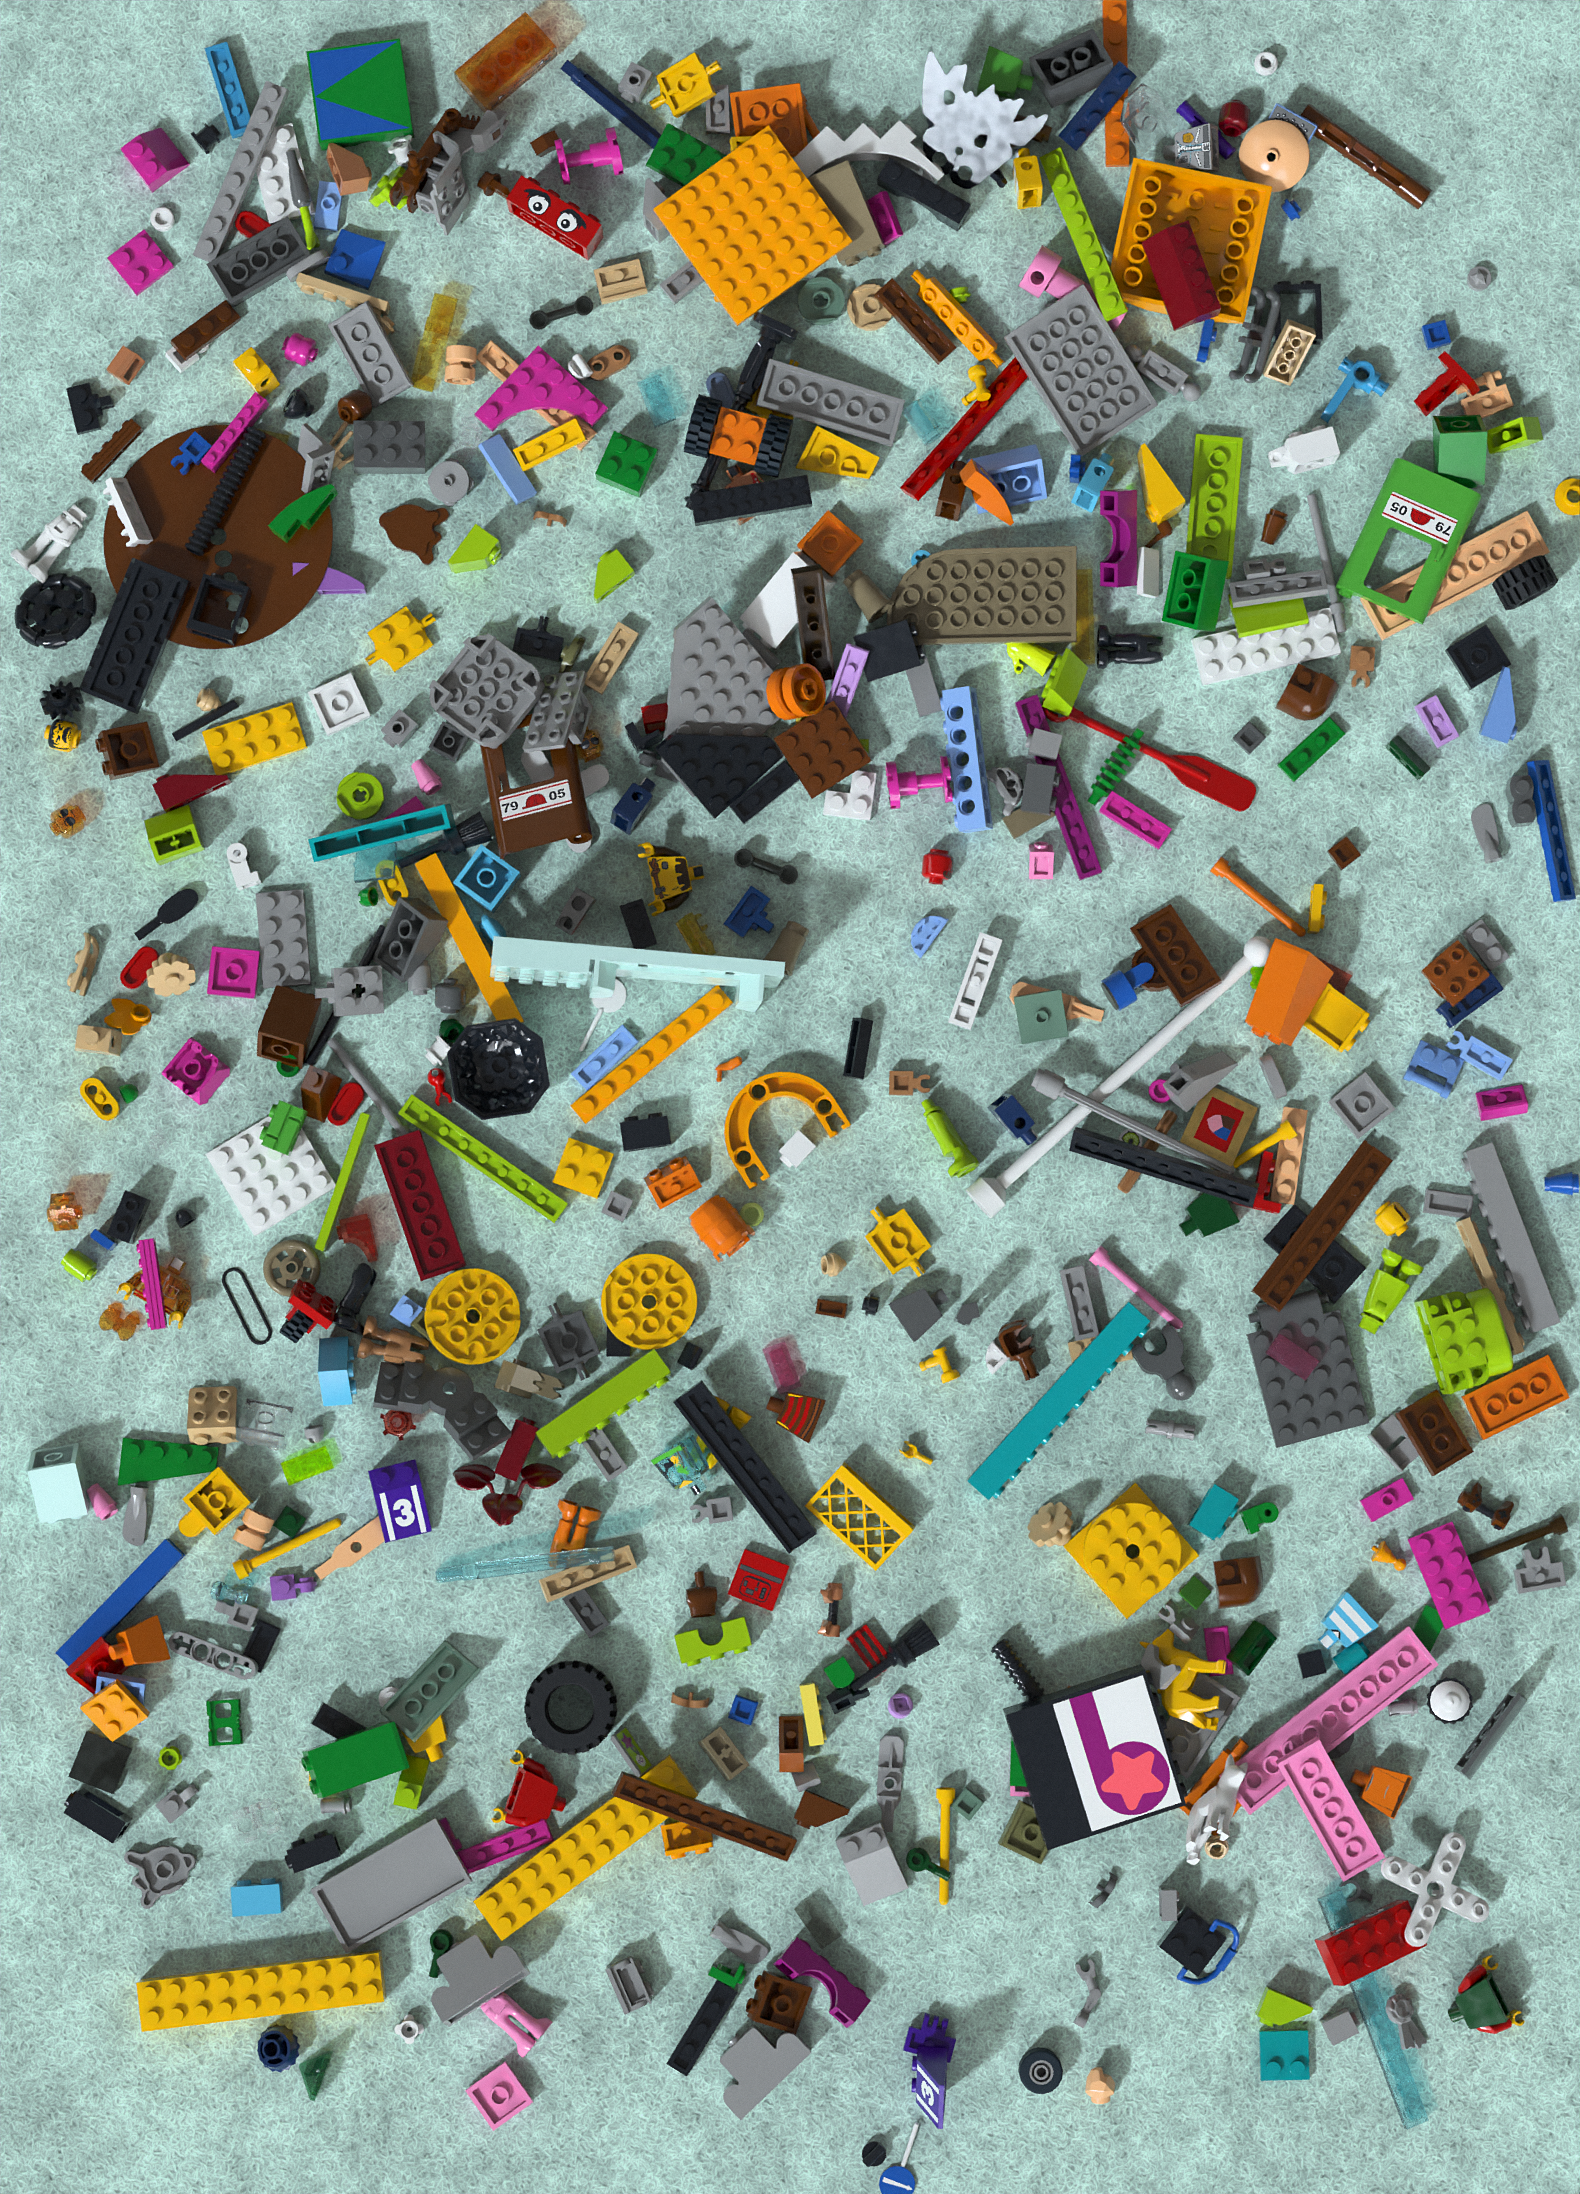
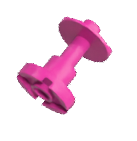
(599, 154)
(909, 783)

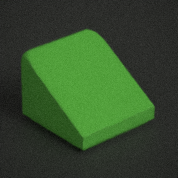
(1194, 1592)

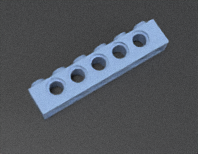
(980, 818)

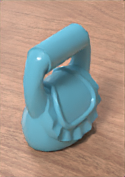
(490, 927)

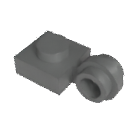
(648, 758)

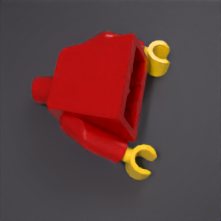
(531, 1795)

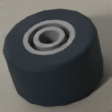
(1039, 2062)

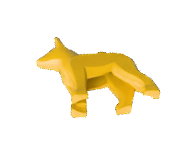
(1177, 1696)

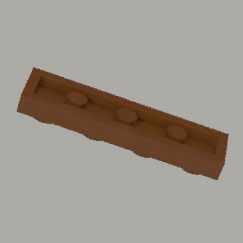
(915, 321)

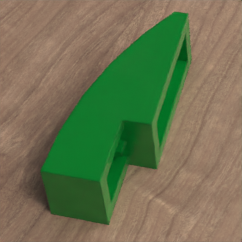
(303, 512)

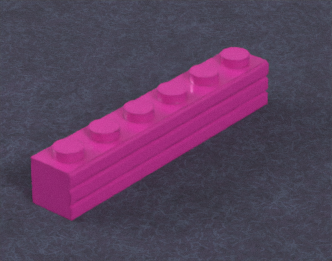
(234, 432)
(153, 1285)

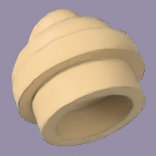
(207, 700)
(832, 1264)

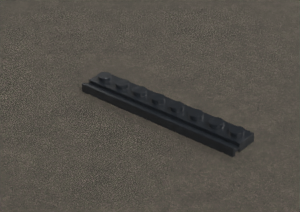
(745, 1466)

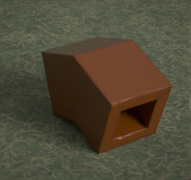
(545, 143)

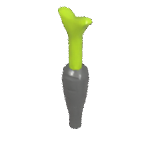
(301, 198)

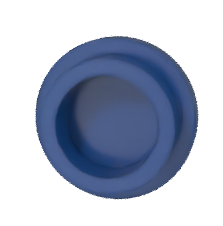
(1291, 209)

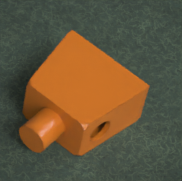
(141, 1643)

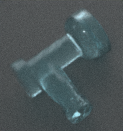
(220, 1591)

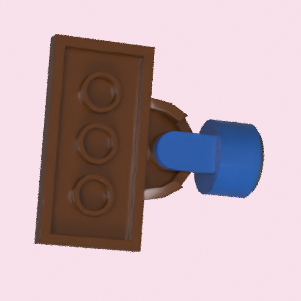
(1166, 961)

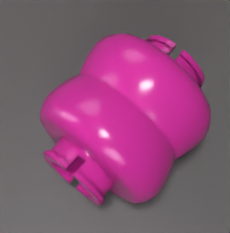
(300, 349)

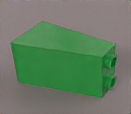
(355, 1759)

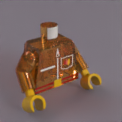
(174, 1287)

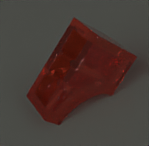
(359, 1232)

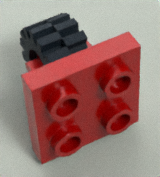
(306, 1311)

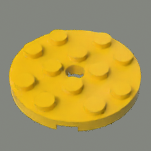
(642, 1277)
(447, 1319)

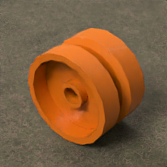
(796, 691)

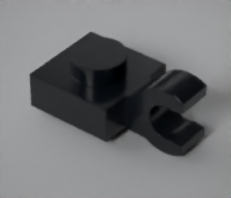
(845, 1698)

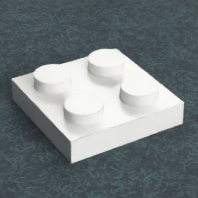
(339, 704)

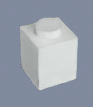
(796, 1150)

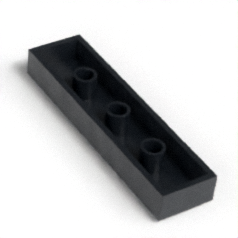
(751, 500)

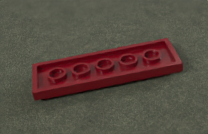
(420, 1205)

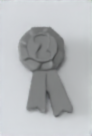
(1400, 2012)

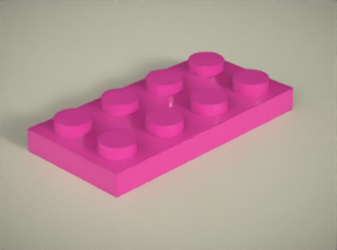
(1448, 1575)

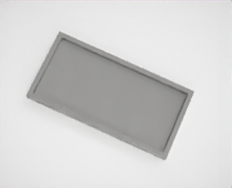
(391, 1885)

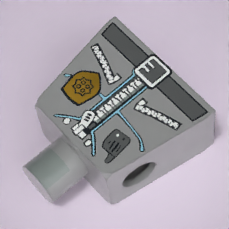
(1195, 148)

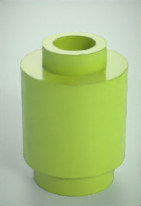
(79, 1265)

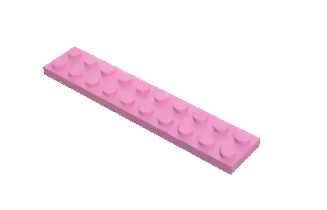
(1336, 1713)

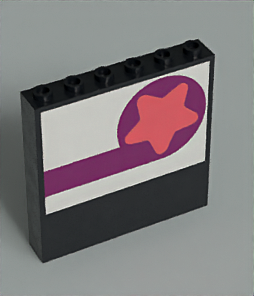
(1095, 1756)

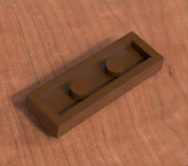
(205, 330)

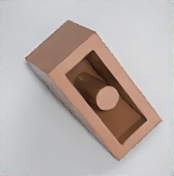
(348, 170)

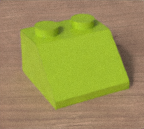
(475, 552)

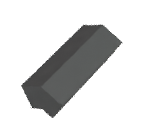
(967, 1313)

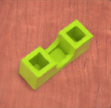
(693, 1648)

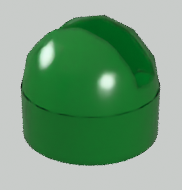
(368, 897)
(128, 1092)

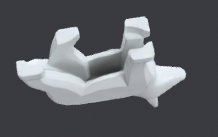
(1214, 1807)

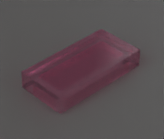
(1292, 1356)

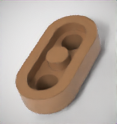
(609, 364)

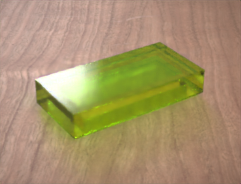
(307, 1465)

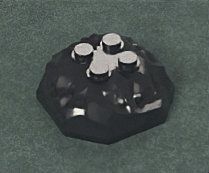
(498, 1068)

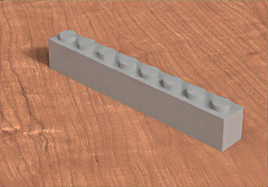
(1511, 1238)

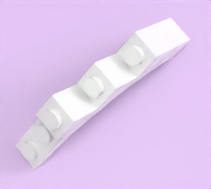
(864, 144)

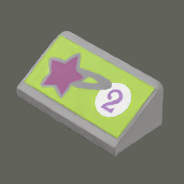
(631, 1752)

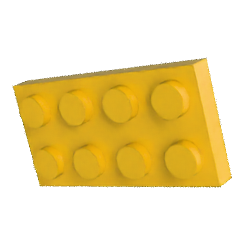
(254, 739)

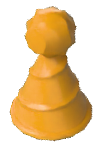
(1384, 1554)

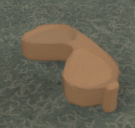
(551, 517)

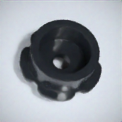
(870, 1304)

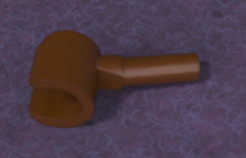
(1165, 530)

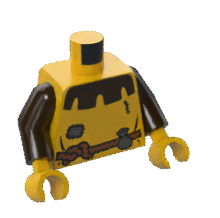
(669, 877)

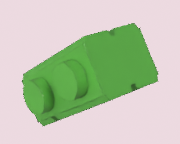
(283, 1128)

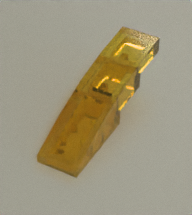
(434, 342)

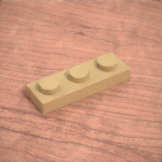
(610, 658)

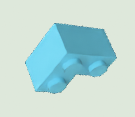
(336, 1371)

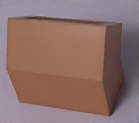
(125, 365)

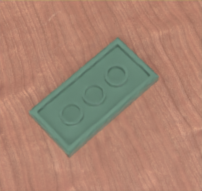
(430, 1691)

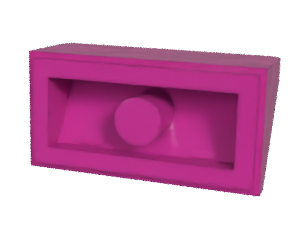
(1502, 1102)

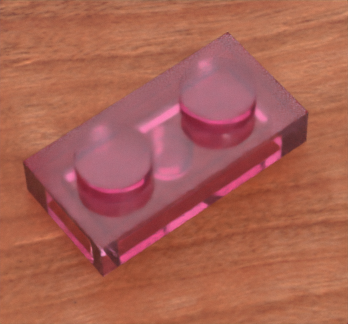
(781, 1367)

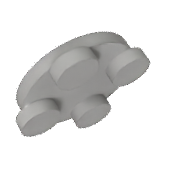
(450, 482)

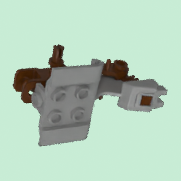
(436, 172)

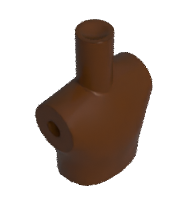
(701, 1598)

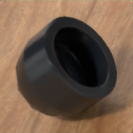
(184, 1217)

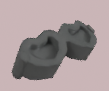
(1105, 1892)

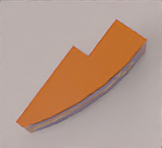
(986, 491)

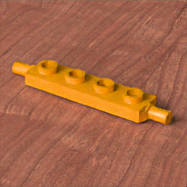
(957, 319)

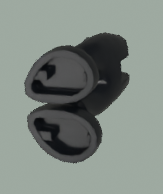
(1138, 641)
(360, 1287)

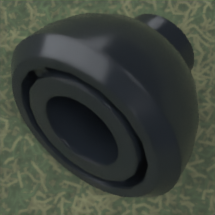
(297, 405)

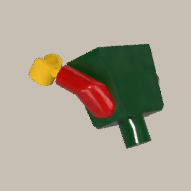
(1482, 2003)

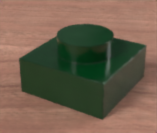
(289, 1521)

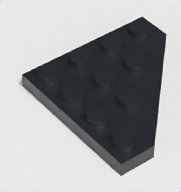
(718, 766)

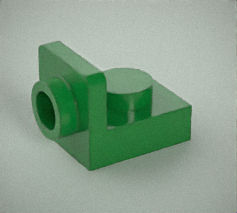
(723, 1974)

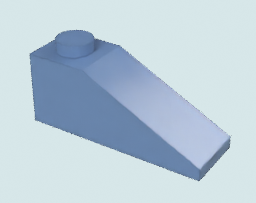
(1500, 715)

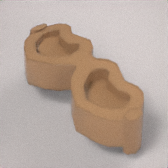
(689, 1702)

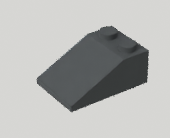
(409, 937)

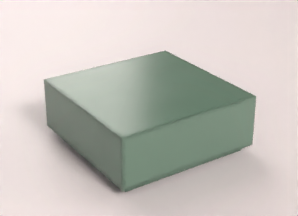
(967, 1803)

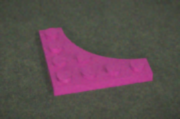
(540, 385)

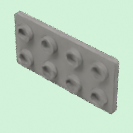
(559, 713)

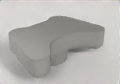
(1160, 1672)

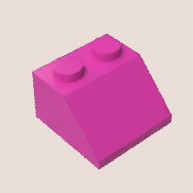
(154, 158)

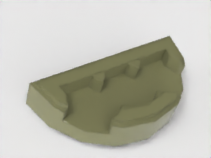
(571, 653)

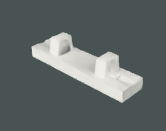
(975, 981)

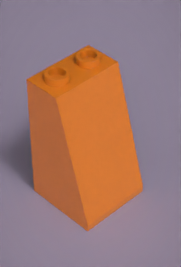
(1286, 992)

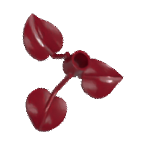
(503, 1506)

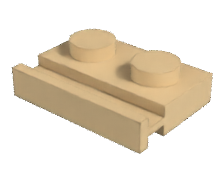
(620, 281)

